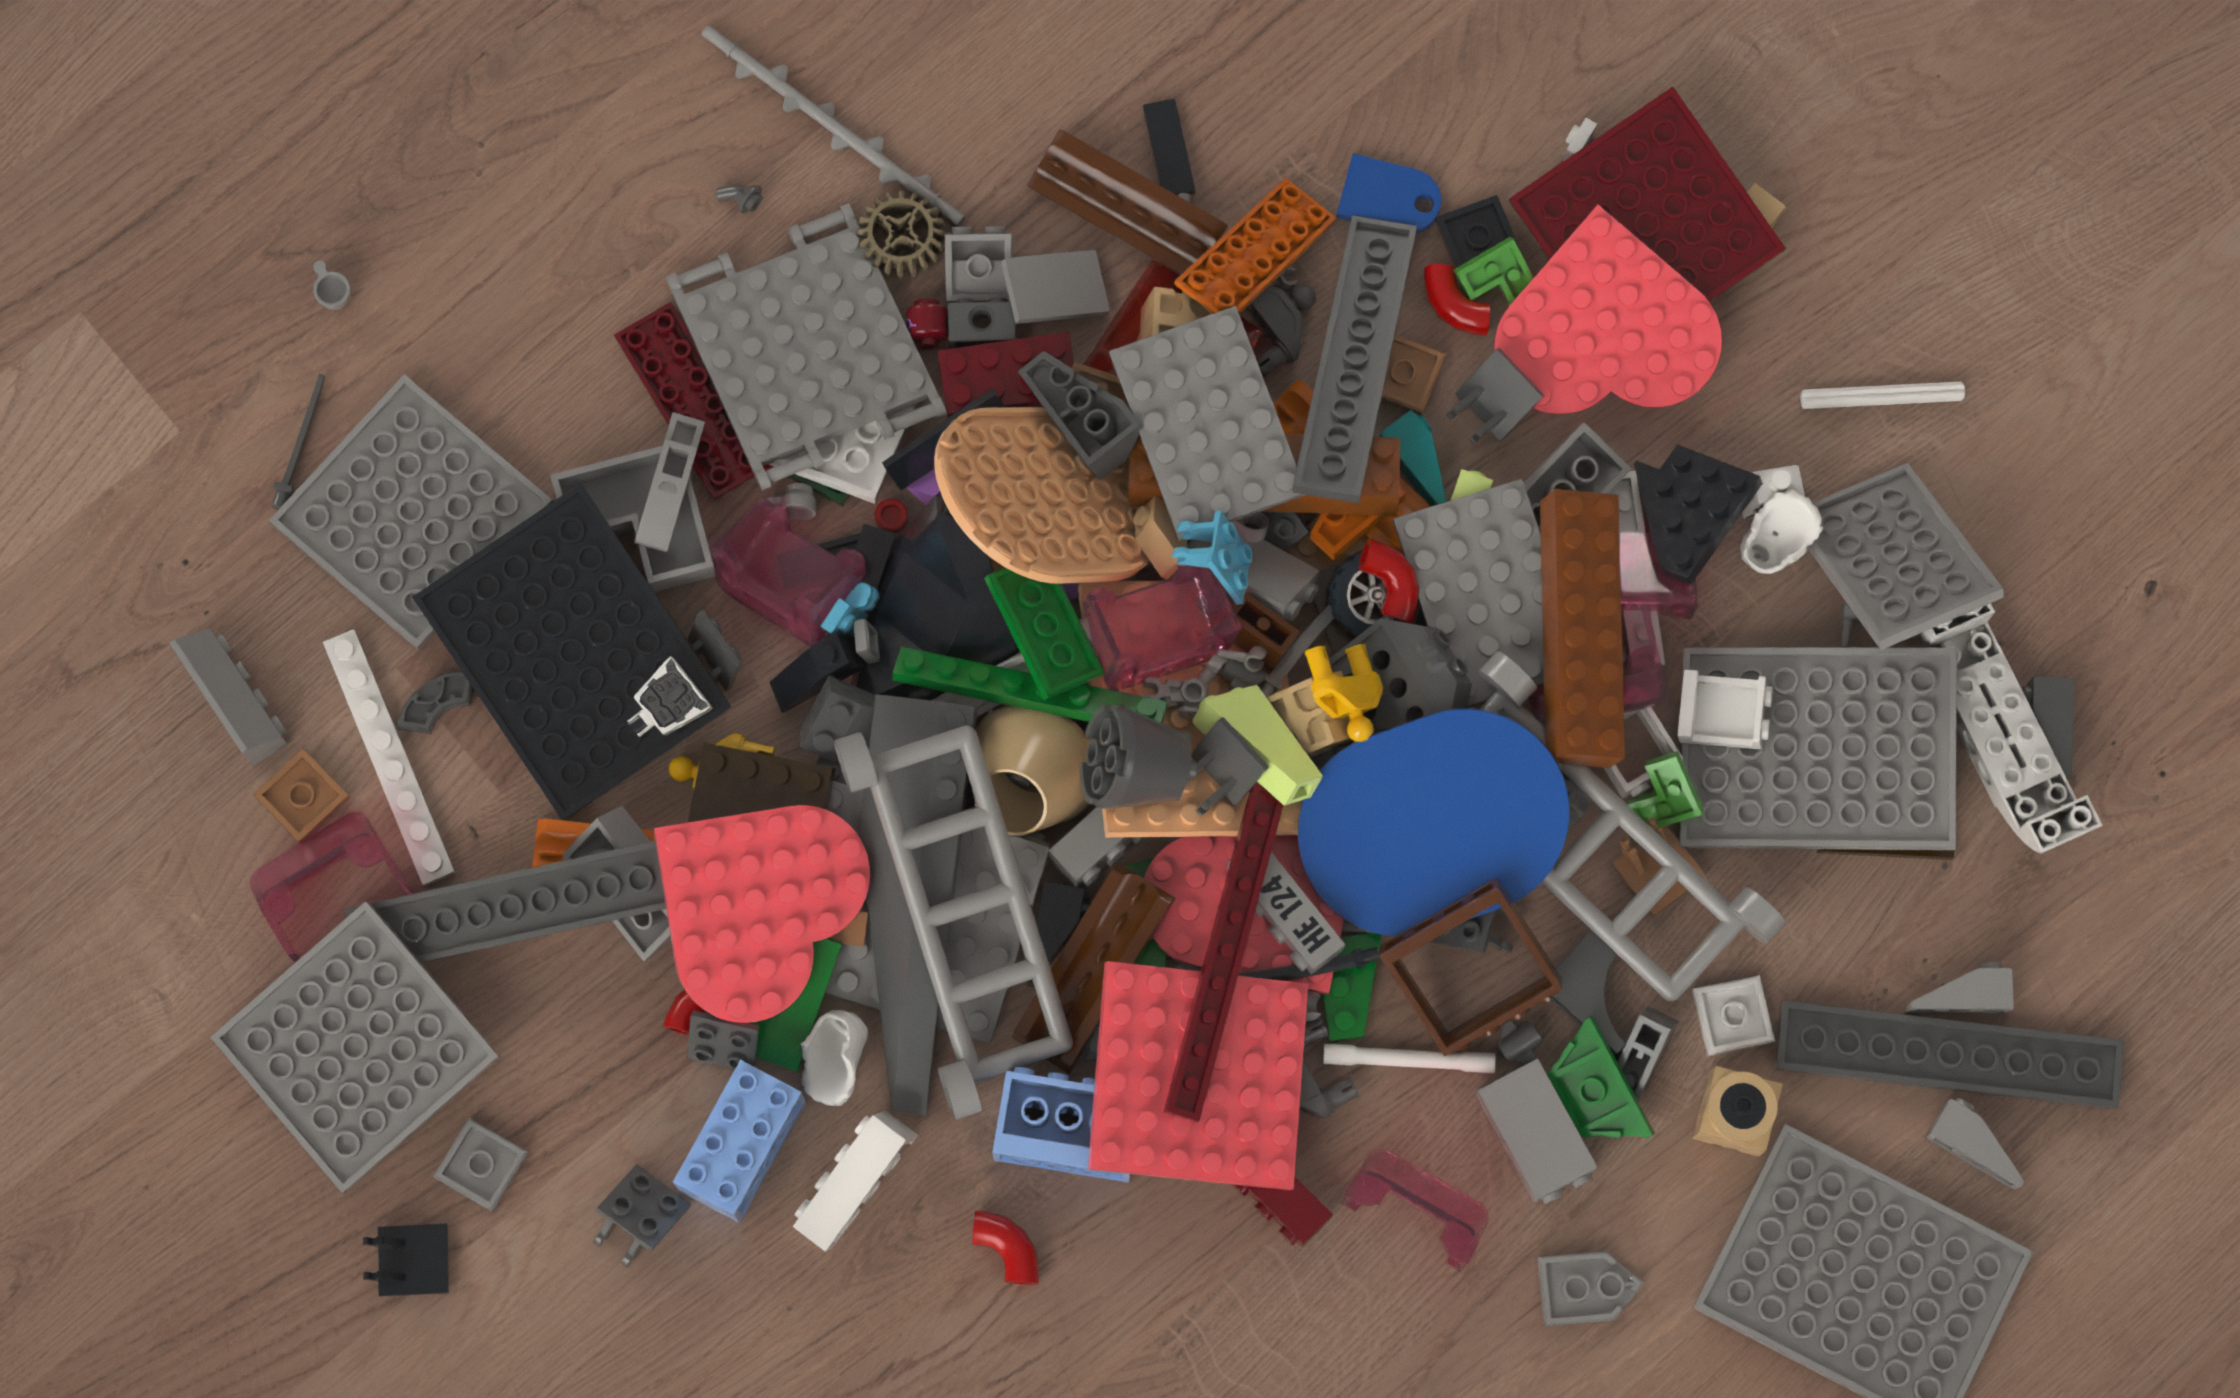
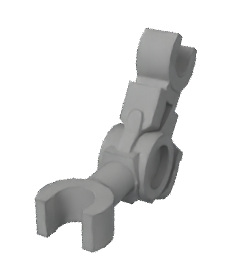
(1188, 692)

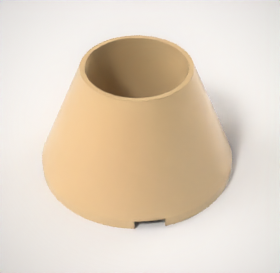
(1046, 753)

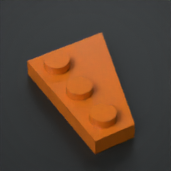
(1339, 531)

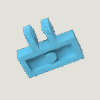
(852, 609)

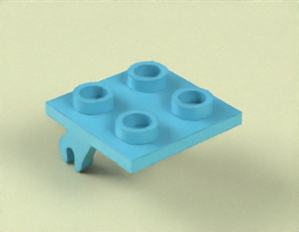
(1227, 558)

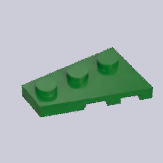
(1350, 992)

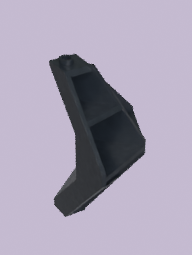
(934, 603)

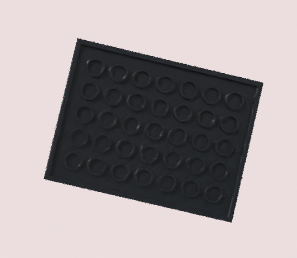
(559, 643)

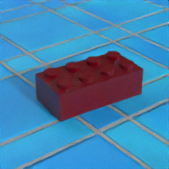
(979, 368)

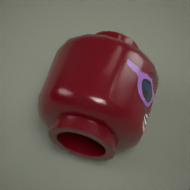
(927, 323)

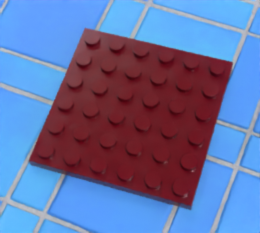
(1665, 188)

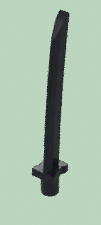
(1355, 959)

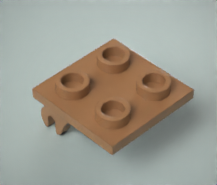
(1638, 866)

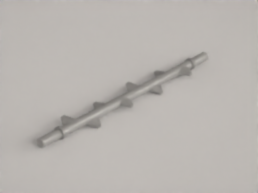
(824, 114)

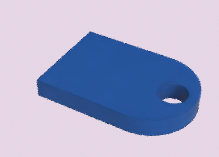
(1387, 193)

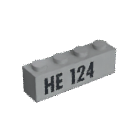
(1296, 919)

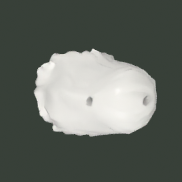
(1781, 532)
(833, 1056)

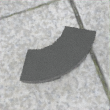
(433, 700)

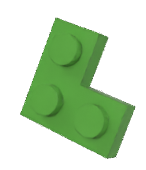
(1496, 266)
(1673, 794)

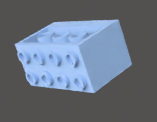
(740, 1141)
(1047, 1141)

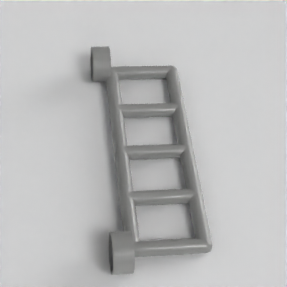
(872, 771)
(1746, 911)

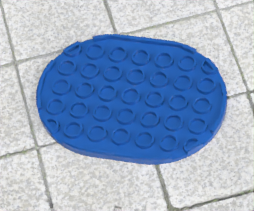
(1432, 818)

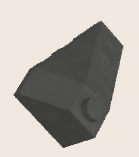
(1089, 417)

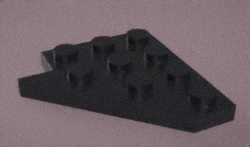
(1692, 507)

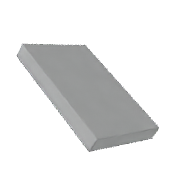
(1055, 286)

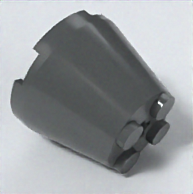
(1134, 760)

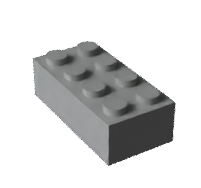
(1087, 851)

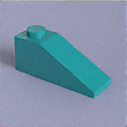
(1418, 456)

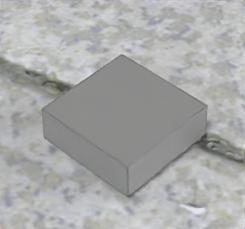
(866, 641)

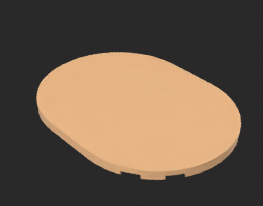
(1034, 500)

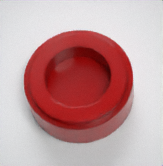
(891, 515)

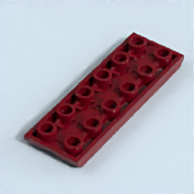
(679, 383)

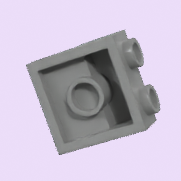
(975, 263)

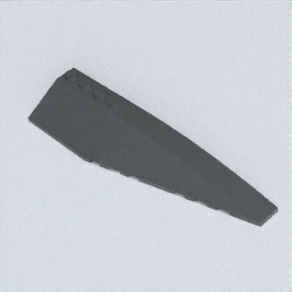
(923, 794)

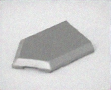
(1584, 1288)

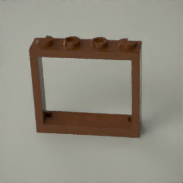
(1440, 923)

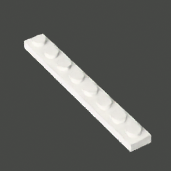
(389, 758)

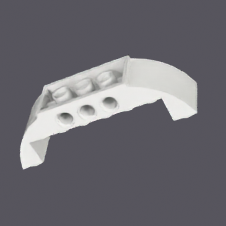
(2008, 740)

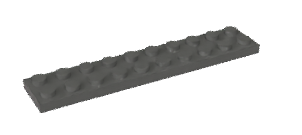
(1355, 360)
(527, 903)
(1949, 1055)

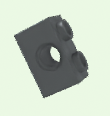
(964, 313)

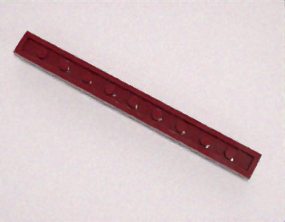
(1224, 955)

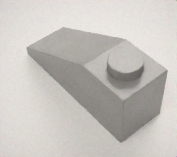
(1977, 992)
(1970, 1139)

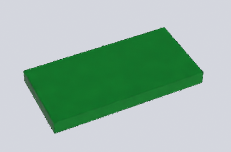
(1045, 632)
(782, 1035)

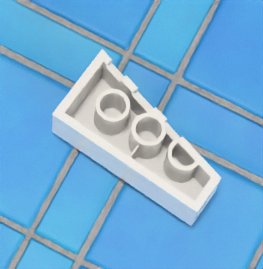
(853, 1179)

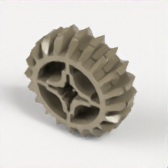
(882, 217)

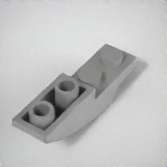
(669, 482)

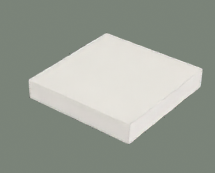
(1733, 1015)

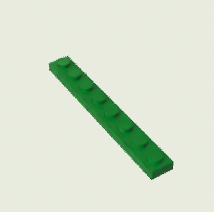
(1012, 687)

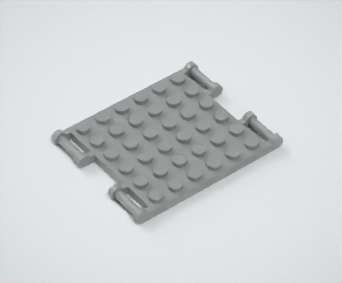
(805, 347)

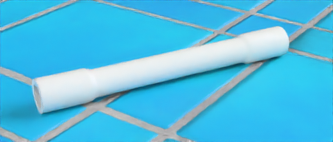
(1351, 1055)

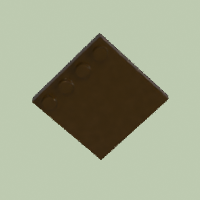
(747, 782)

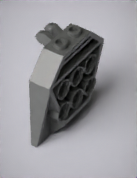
(1419, 658)

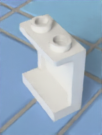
(1724, 711)

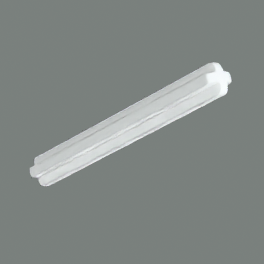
(1882, 395)

